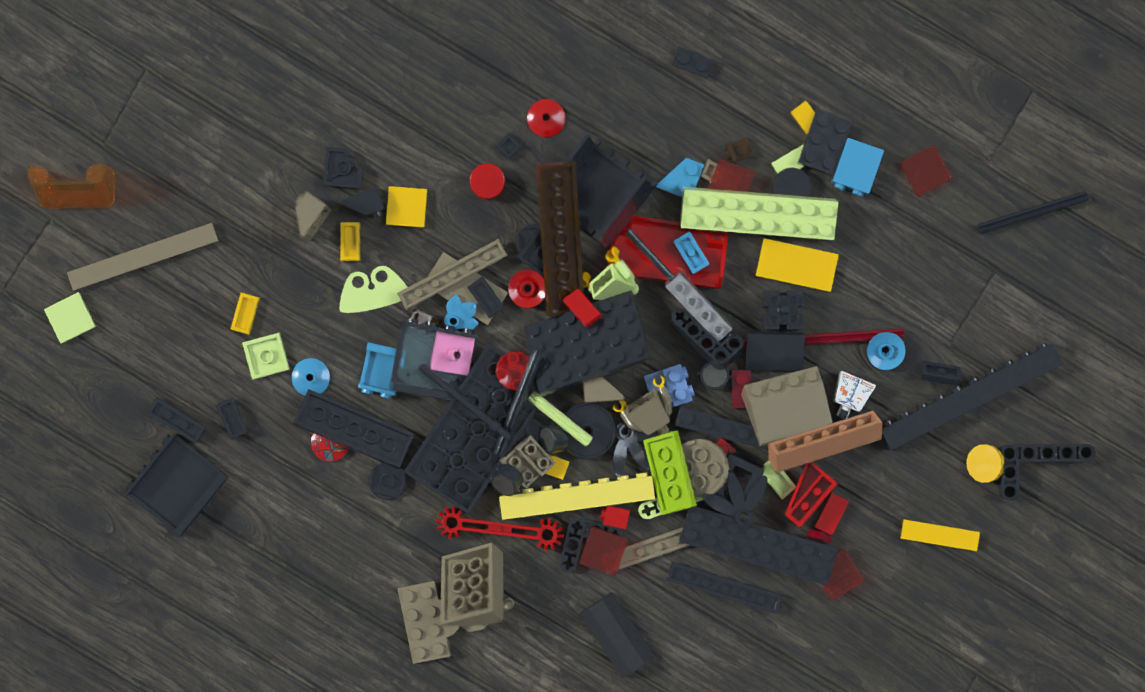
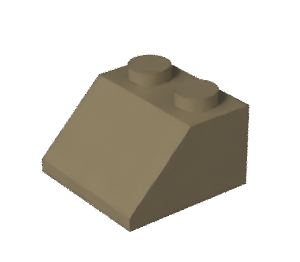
(600, 390)

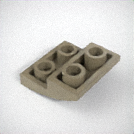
(529, 459)

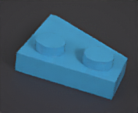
(684, 175)

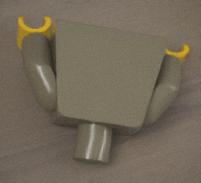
(649, 412)

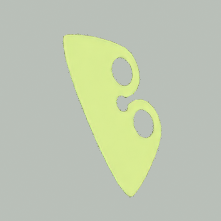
(364, 299)

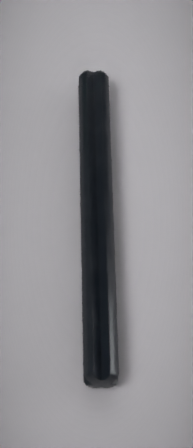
(1032, 212)
(519, 399)

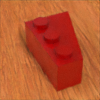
(809, 494)

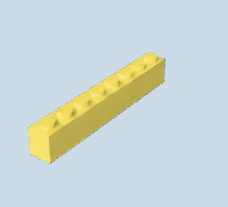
(577, 497)

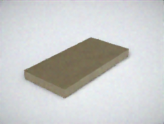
(462, 290)

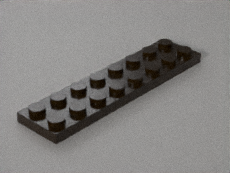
(559, 234)

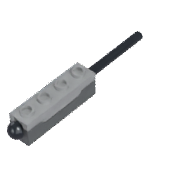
(688, 295)

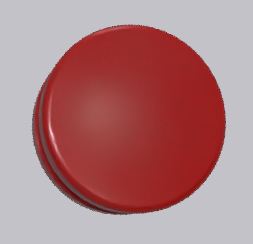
(487, 181)

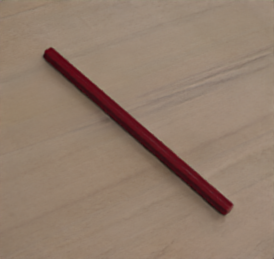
(839, 337)

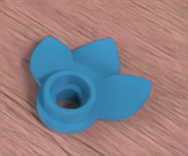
(462, 312)

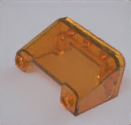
(95, 191)

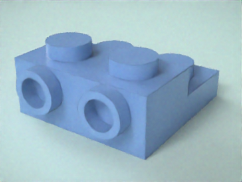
(675, 383)

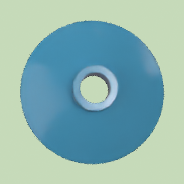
(892, 357)
(320, 374)

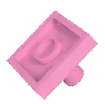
(452, 353)

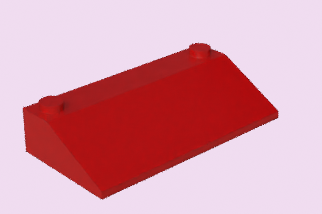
(659, 238)

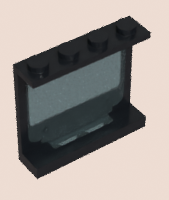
(413, 349)

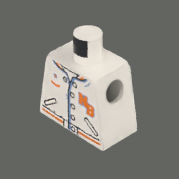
(851, 393)

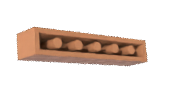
(825, 441)

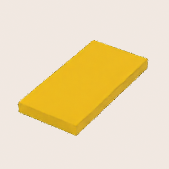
(797, 265)

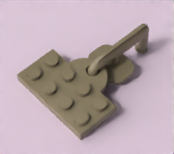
(423, 621)

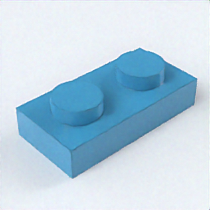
(691, 252)

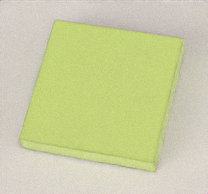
(70, 318)
(266, 356)

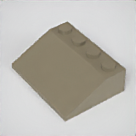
(787, 405)
(472, 587)

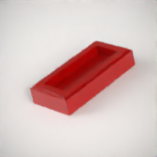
(582, 308)
(831, 514)

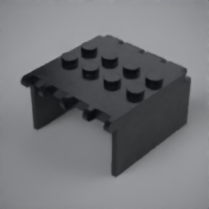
(606, 191)

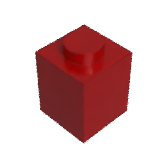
(615, 516)

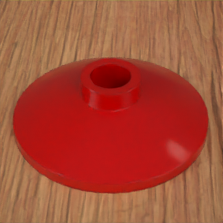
(546, 128)
(518, 293)

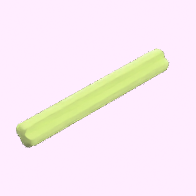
(560, 418)

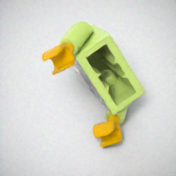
(613, 280)

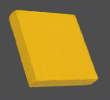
(406, 207)

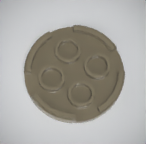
(706, 466)

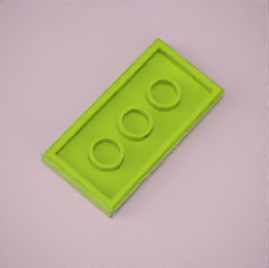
(669, 472)

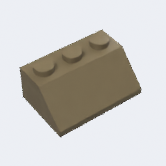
(310, 214)

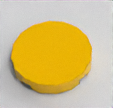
(985, 463)

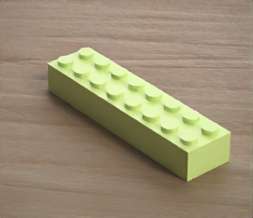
(758, 213)

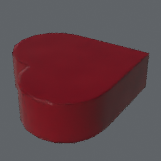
(819, 536)

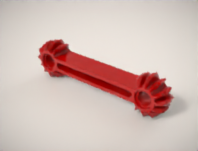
(499, 528)

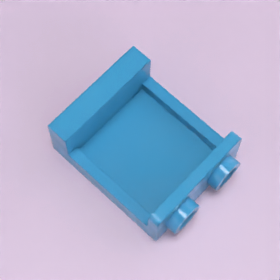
(857, 167)
(378, 370)

